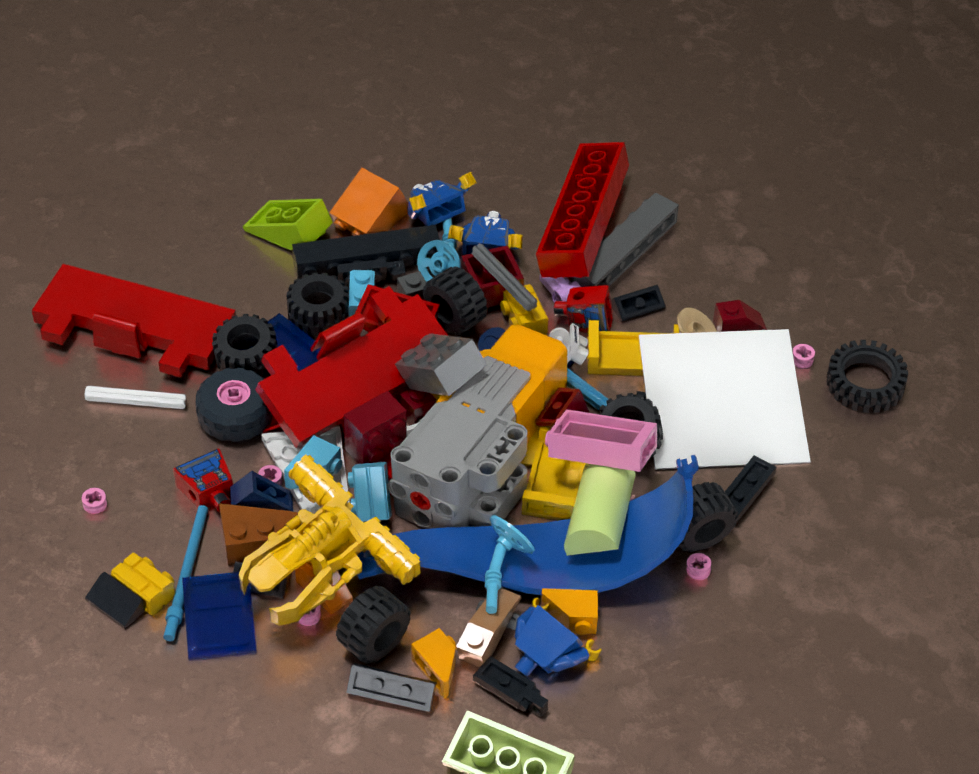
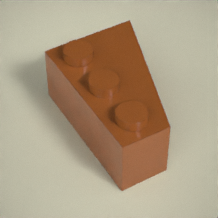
(248, 528)

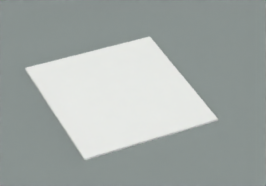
(725, 397)

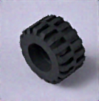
(459, 299)
(317, 302)
(240, 333)
(634, 409)
(712, 517)
(373, 624)

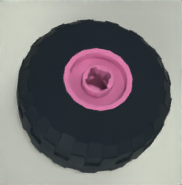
(231, 406)

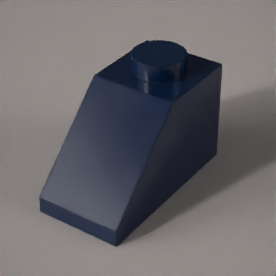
(260, 492)

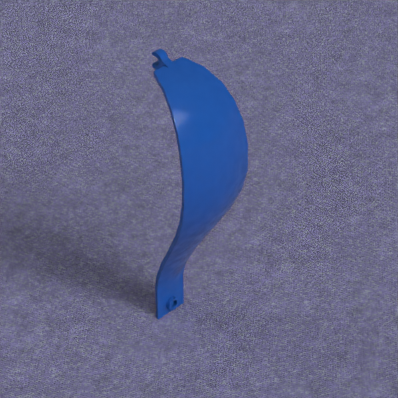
(650, 534)

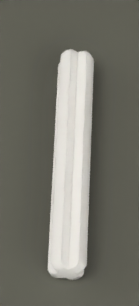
(135, 397)

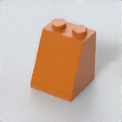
(369, 205)

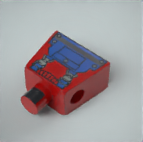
(586, 305)
(205, 480)

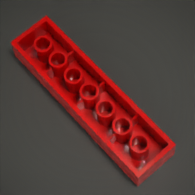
(583, 210)

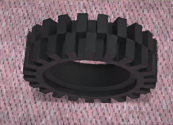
(860, 396)

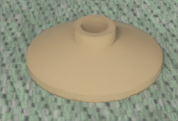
(694, 321)

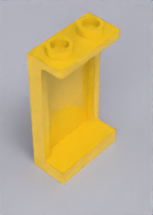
(615, 351)
(551, 484)

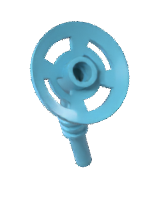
(443, 258)
(507, 539)

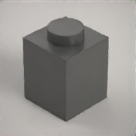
(411, 284)

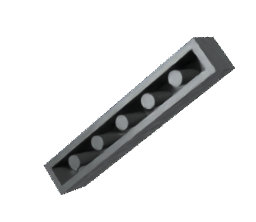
(631, 240)

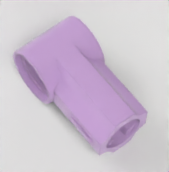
(558, 287)

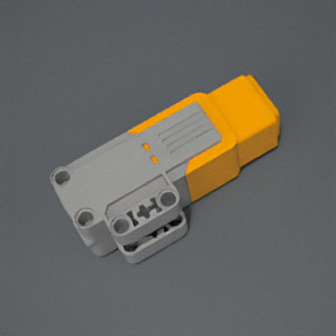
(469, 446)

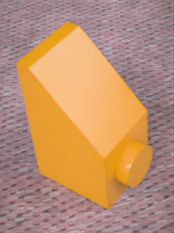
(573, 608)
(436, 659)

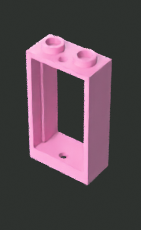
(602, 440)

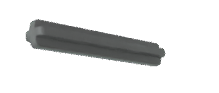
(504, 277)

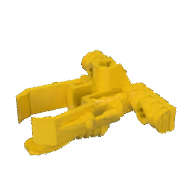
(328, 540)

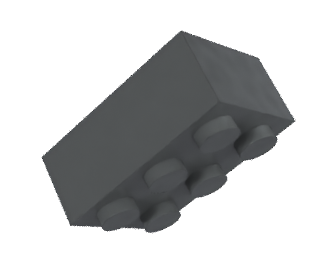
(440, 364)

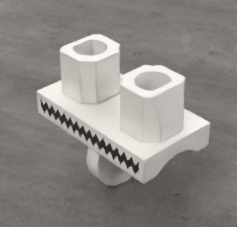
(574, 343)

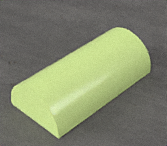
(599, 510)
(495, 749)

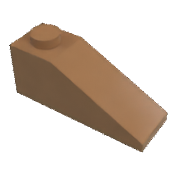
(486, 629)

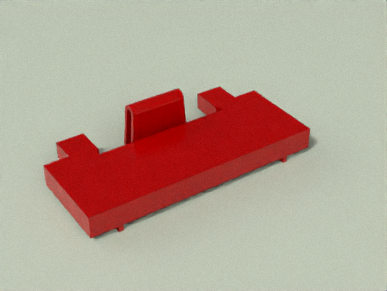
(130, 318)
(347, 368)

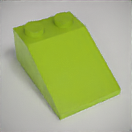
(290, 221)

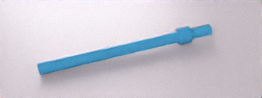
(175, 612)

